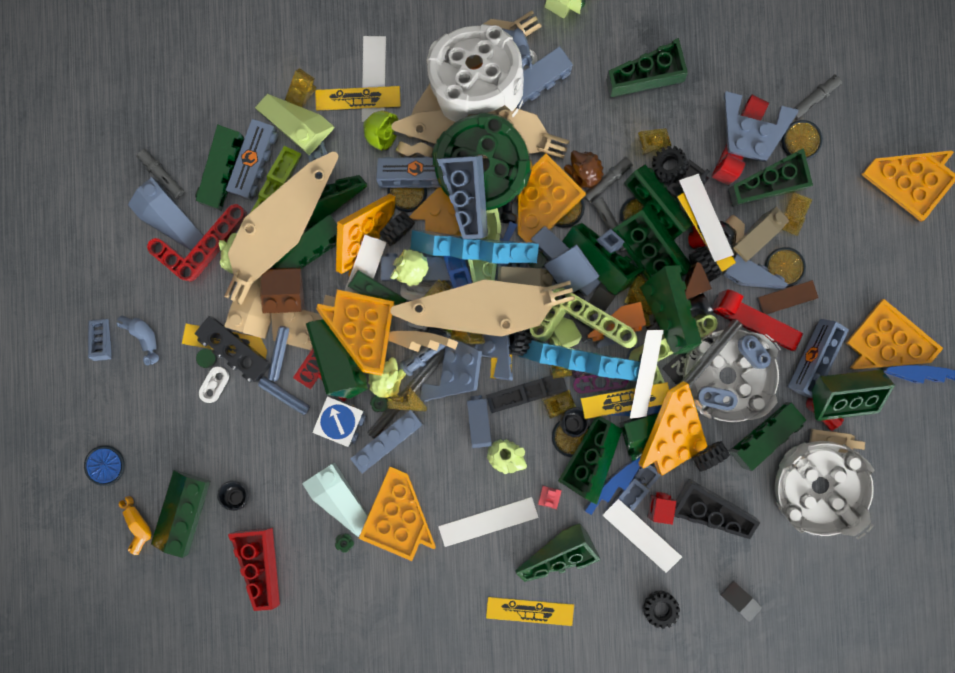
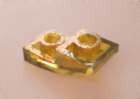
(796, 213)

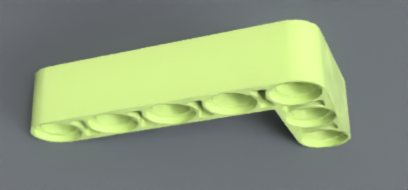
(584, 316)
(665, 349)

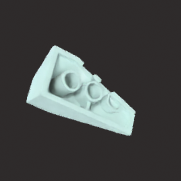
(335, 496)

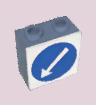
(339, 421)

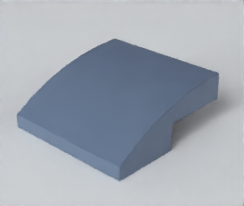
(572, 267)

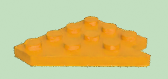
(913, 180)
(545, 198)
(438, 214)
(363, 222)
(361, 327)
(890, 340)
(676, 432)
(397, 518)

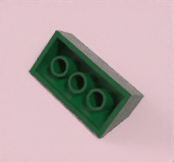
(649, 190)
(650, 242)
(337, 368)
(850, 394)
(180, 514)

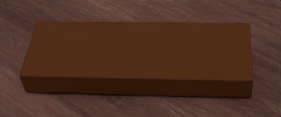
(787, 297)

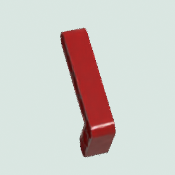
(731, 165)
(201, 247)
(730, 307)

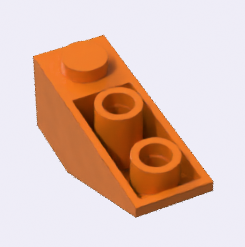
(631, 315)

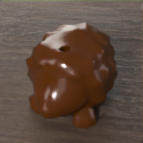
(585, 169)

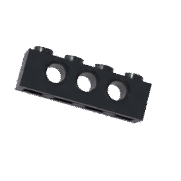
(206, 334)

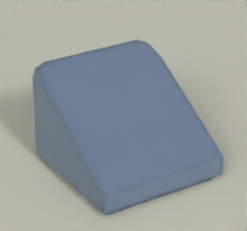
(610, 241)
(604, 342)

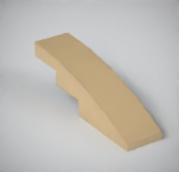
(414, 340)

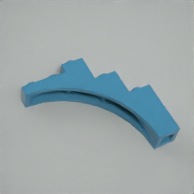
(475, 249)
(582, 361)

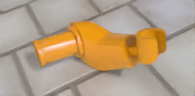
(136, 525)

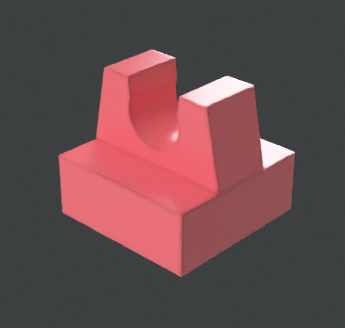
(549, 497)

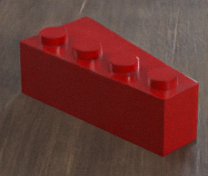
(258, 566)

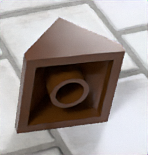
(696, 281)

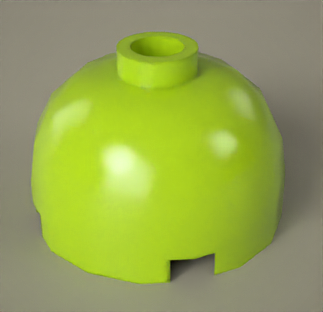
(379, 129)

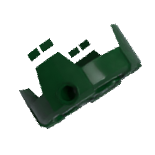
(500, 142)

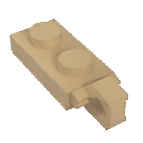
(837, 437)

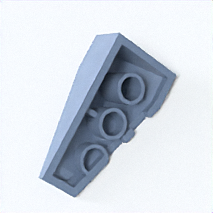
(160, 211)

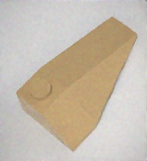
(249, 316)

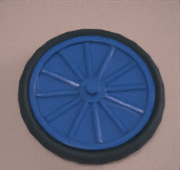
(104, 465)

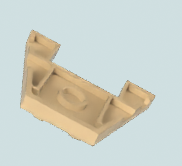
(296, 321)

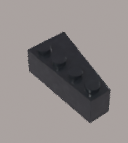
(707, 508)

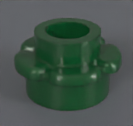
(374, 403)
(349, 542)

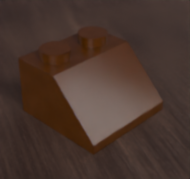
(282, 290)

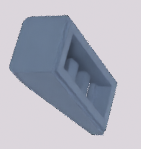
(106, 347)

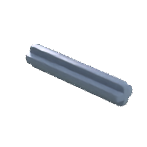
(278, 353)
(283, 395)

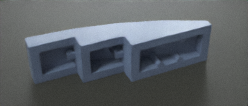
(553, 247)
(638, 486)

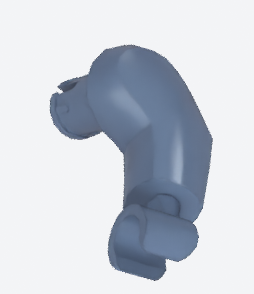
(522, 44)
(145, 335)

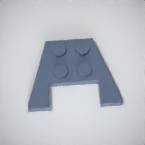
(751, 136)
(497, 348)
(459, 371)

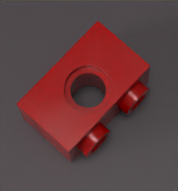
(661, 508)

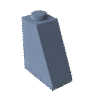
(479, 422)

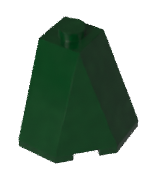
(636, 434)

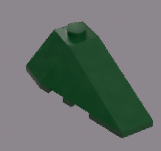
(335, 196)
(566, 550)

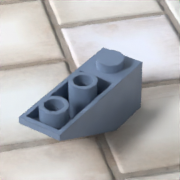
(753, 275)

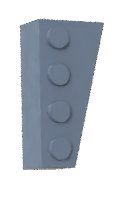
(467, 193)

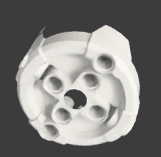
(482, 90)
(752, 386)
(846, 502)

